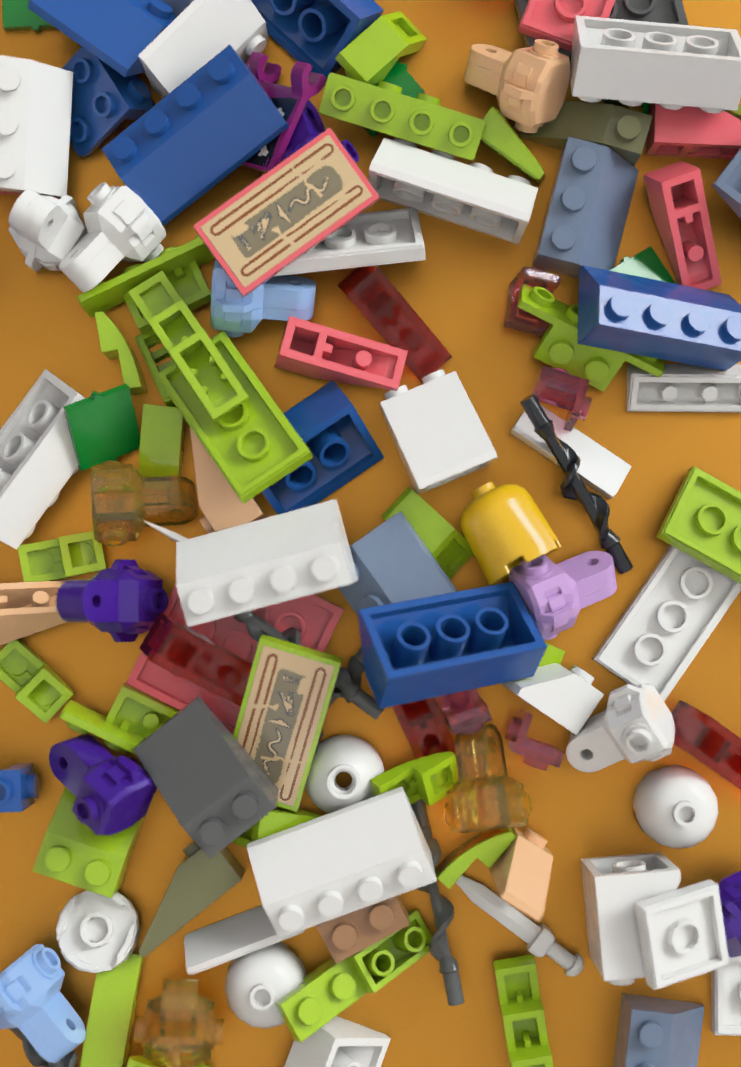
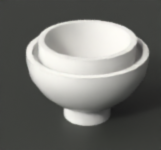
(339, 755)

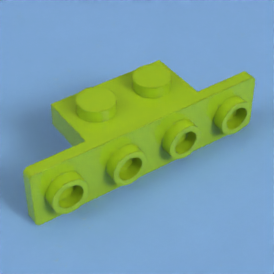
(402, 116)
(179, 266)
(560, 347)
(128, 722)

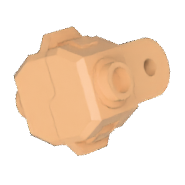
(526, 82)

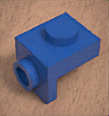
(18, 787)

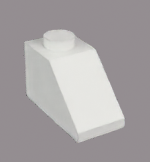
(559, 694)

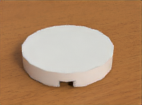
(97, 931)

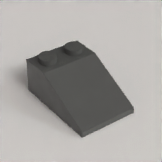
(206, 777)

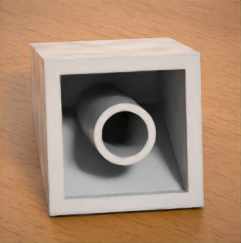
(436, 431)
(610, 892)

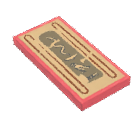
(286, 212)

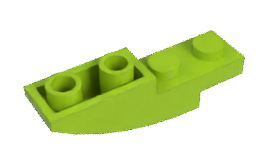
(339, 985)

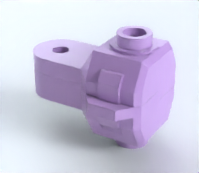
(560, 590)

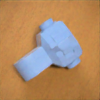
(272, 300)
(36, 1006)

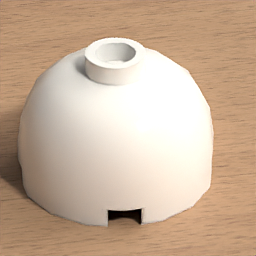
(675, 806)
(261, 980)

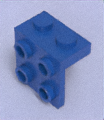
(101, 101)

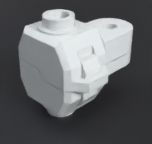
(45, 228)
(117, 230)
(631, 728)

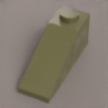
(597, 123)
(192, 889)

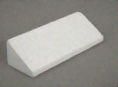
(684, 389)
(598, 466)
(229, 939)

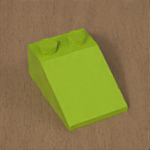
(80, 856)

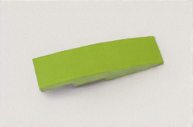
(188, 345)
(522, 1012)
(112, 1015)

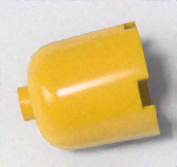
(505, 529)

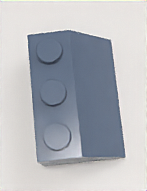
(585, 209)
(393, 567)
(658, 1032)

